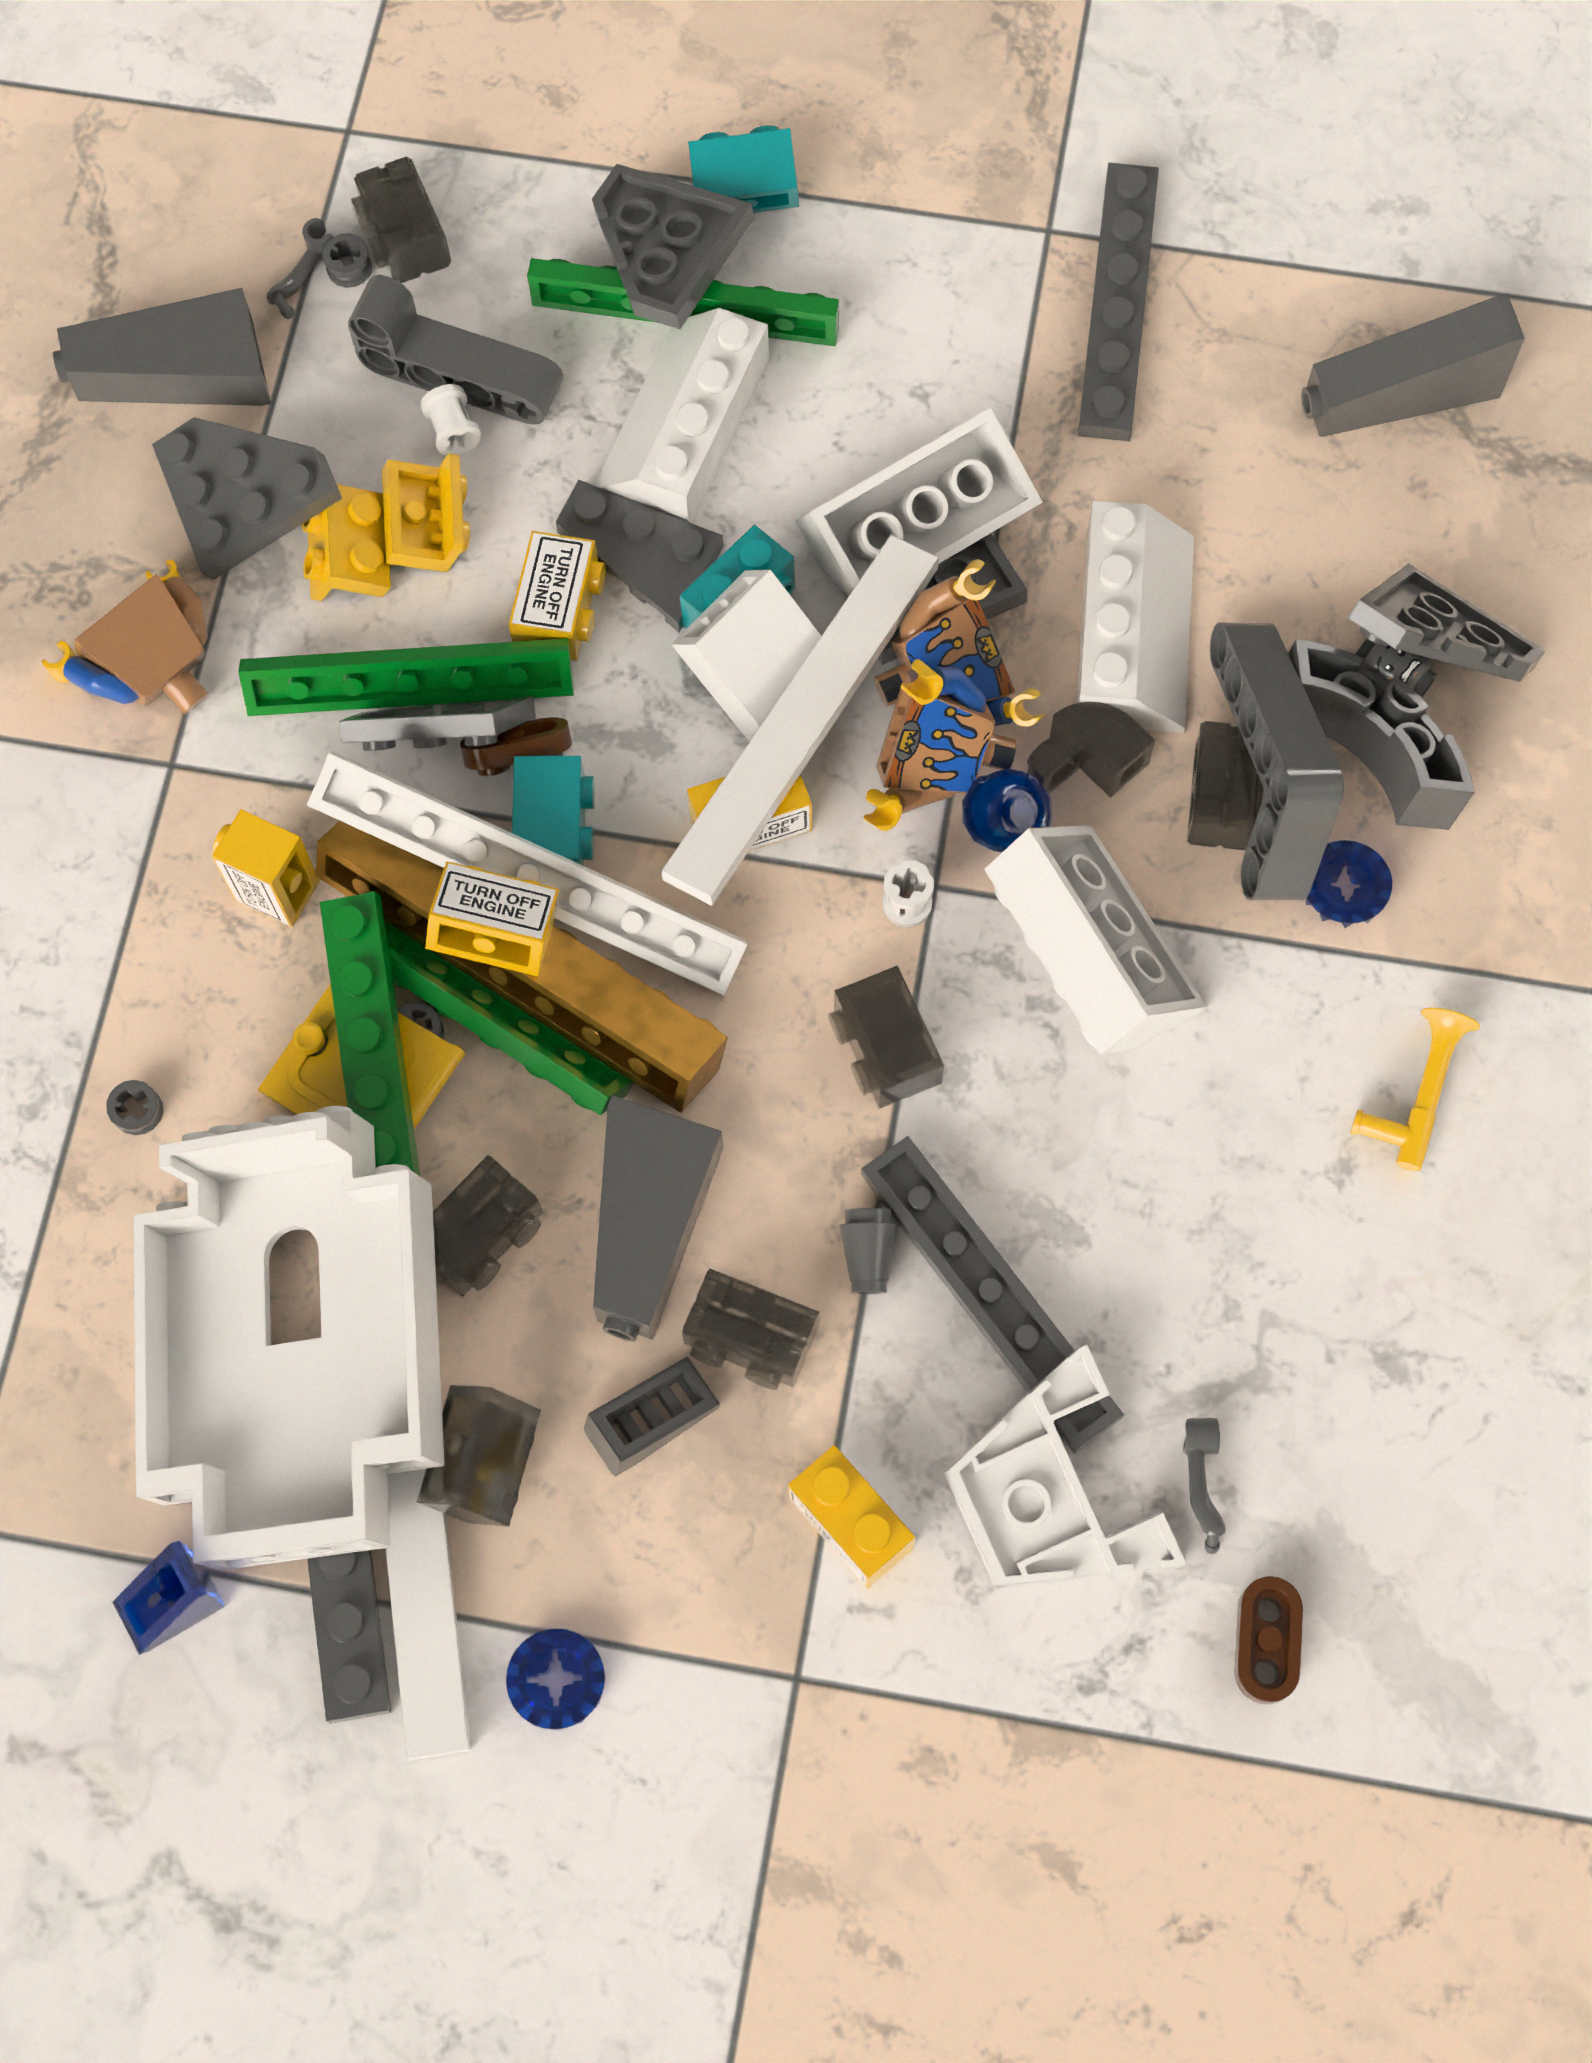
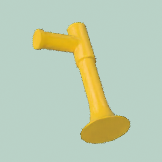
(1414, 1138)

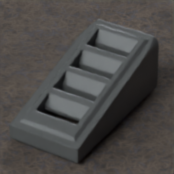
(640, 1446)

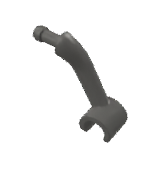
(312, 233)
(1203, 1439)

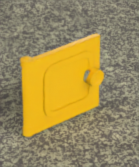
(315, 1082)

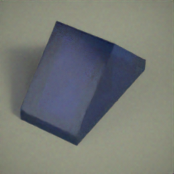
(167, 1598)

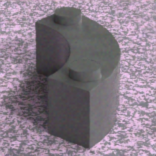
(1388, 732)

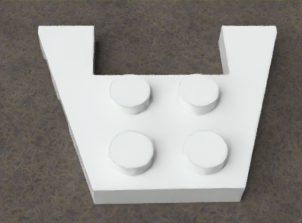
(1028, 1500)

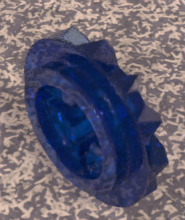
(1364, 869)
(534, 1659)

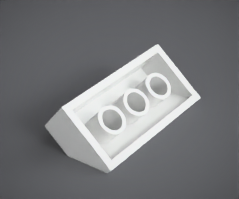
(687, 412)
(931, 499)
(1136, 614)
(1093, 937)

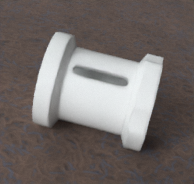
(450, 419)
(896, 883)

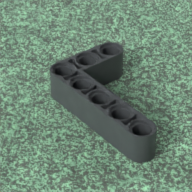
(1289, 755)

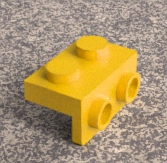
(424, 514)
(348, 546)

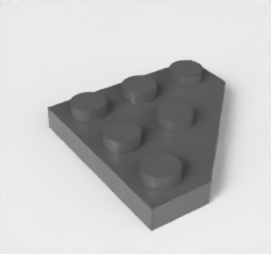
(667, 239)
(240, 489)
(1436, 623)

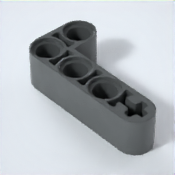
(431, 354)

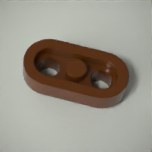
(533, 738)
(1268, 1641)

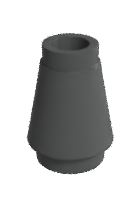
(868, 1248)

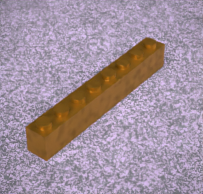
(576, 989)

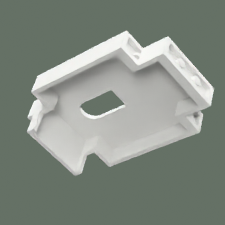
(296, 1437)

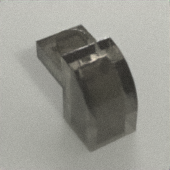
(1098, 741)

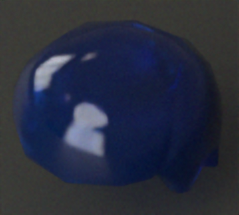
(1004, 807)

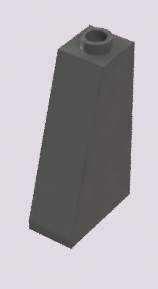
(167, 354)
(1417, 370)
(649, 1205)

